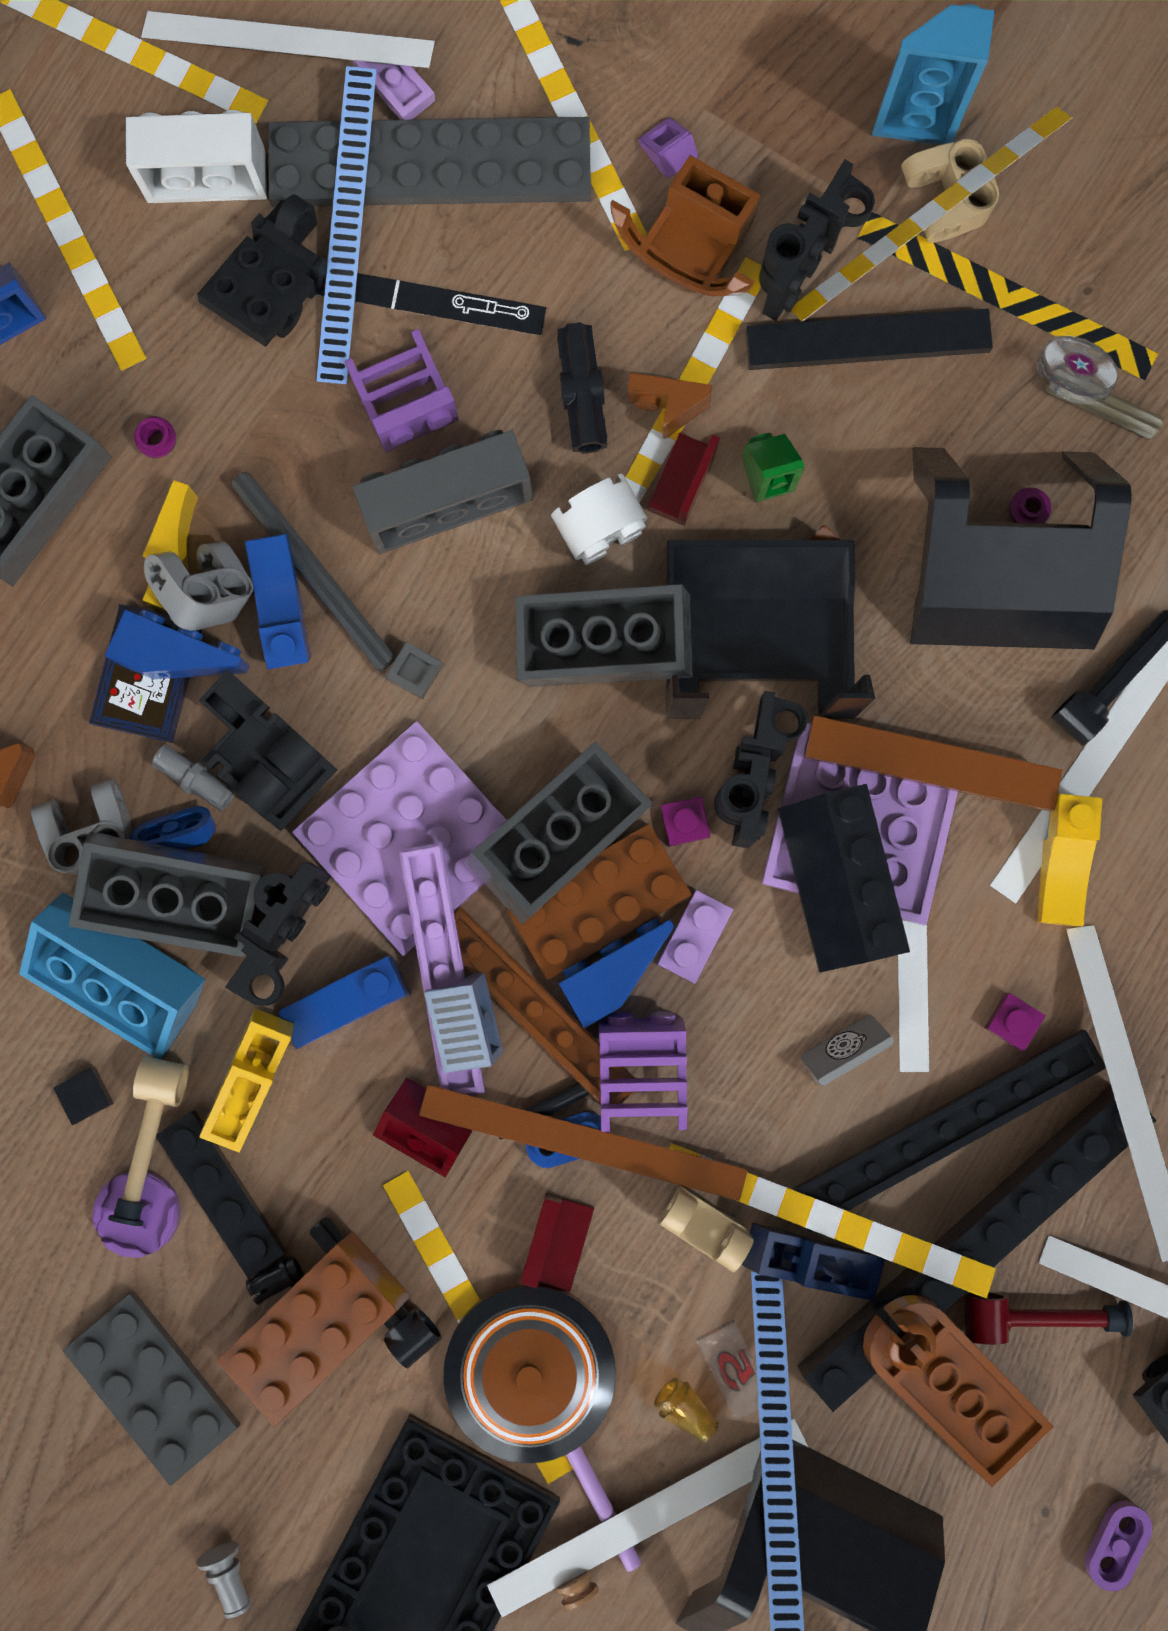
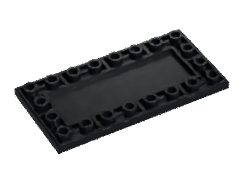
(431, 1540)

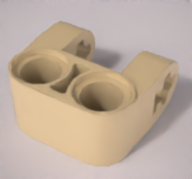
(940, 164)
(707, 1228)

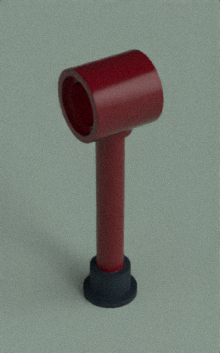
(991, 1319)

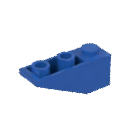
(163, 653)
(607, 983)

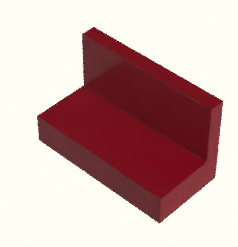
(683, 478)
(420, 1138)
(557, 1243)

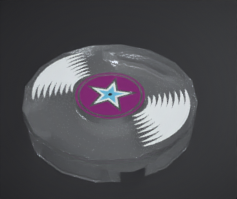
(1077, 369)

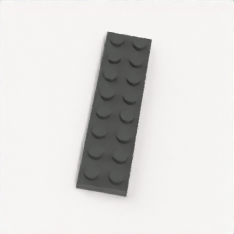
(439, 161)

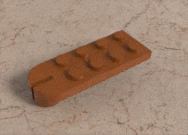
(954, 1386)

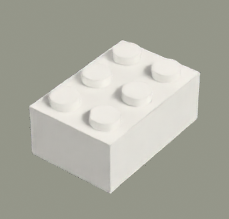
(196, 157)

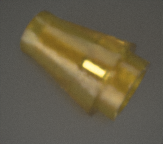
(684, 1409)

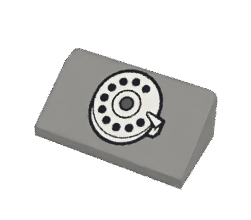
(846, 1050)

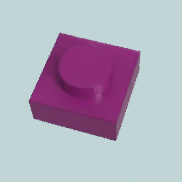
(685, 821)
(1015, 1021)

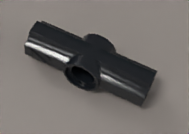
(582, 388)

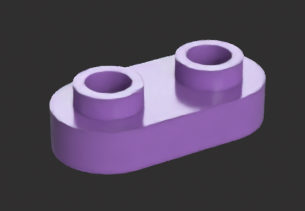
(1123, 1545)

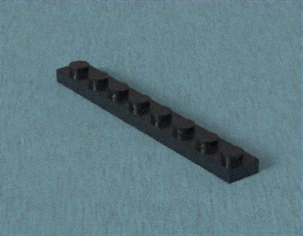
(956, 1123)

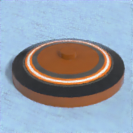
(529, 1373)

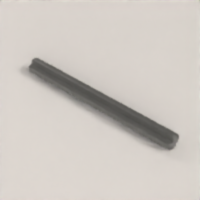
(314, 572)

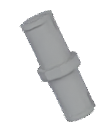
(193, 777)

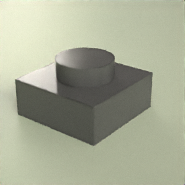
(414, 670)

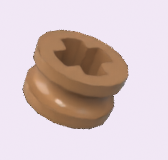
(577, 1591)

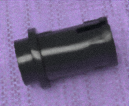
(274, 1279)

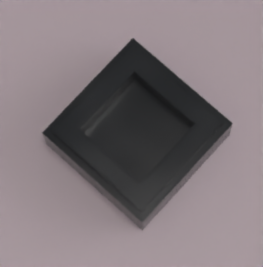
(83, 1095)

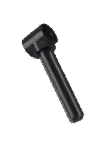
(1086, 712)
(409, 1333)

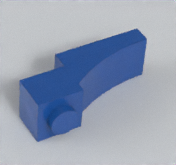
(278, 601)

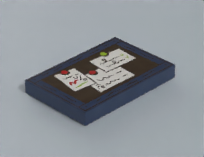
(136, 702)

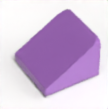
(668, 146)

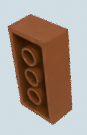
(313, 1328)

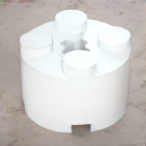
(599, 518)

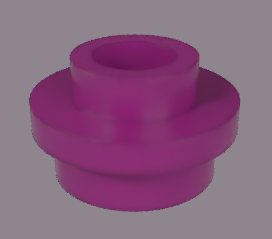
(147, 429)
(1021, 515)

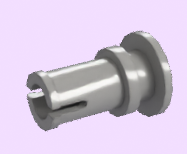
(224, 1574)

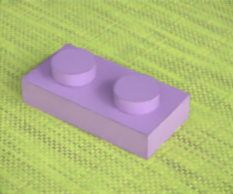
(400, 88)
(695, 937)

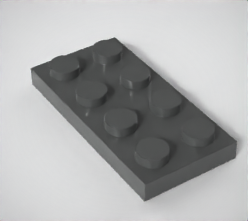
(152, 1388)

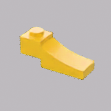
(171, 531)
(1068, 859)
(247, 1080)

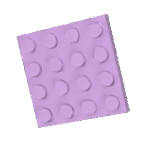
(395, 803)
(909, 818)

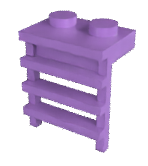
(414, 417)
(643, 1043)

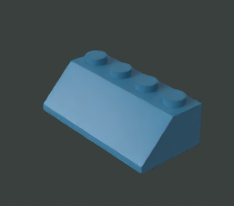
(936, 76)
(111, 978)

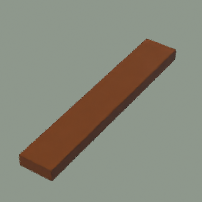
(933, 763)
(535, 1008)

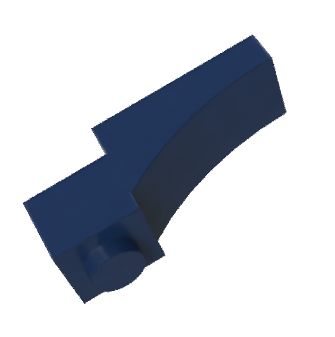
(813, 1262)

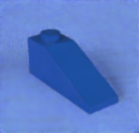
(345, 1001)

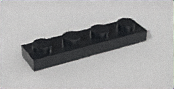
(221, 1195)

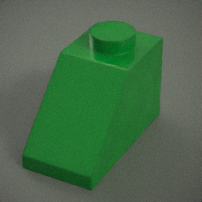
(771, 466)

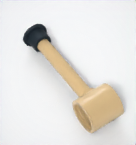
(160, 1085)

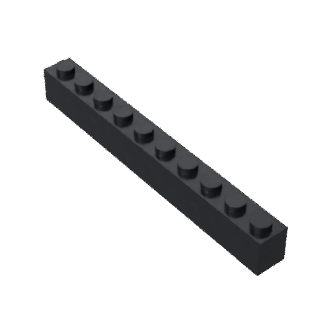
(983, 1235)

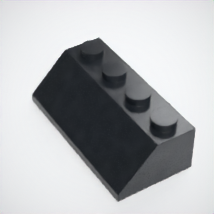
(843, 879)

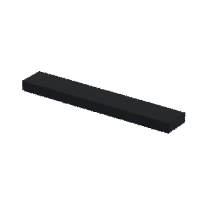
(868, 339)

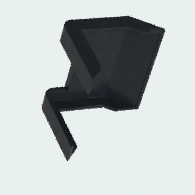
(1016, 579)
(769, 617)
(858, 1550)

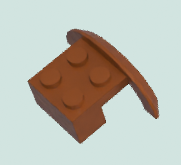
(695, 230)

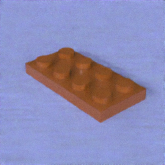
(603, 902)

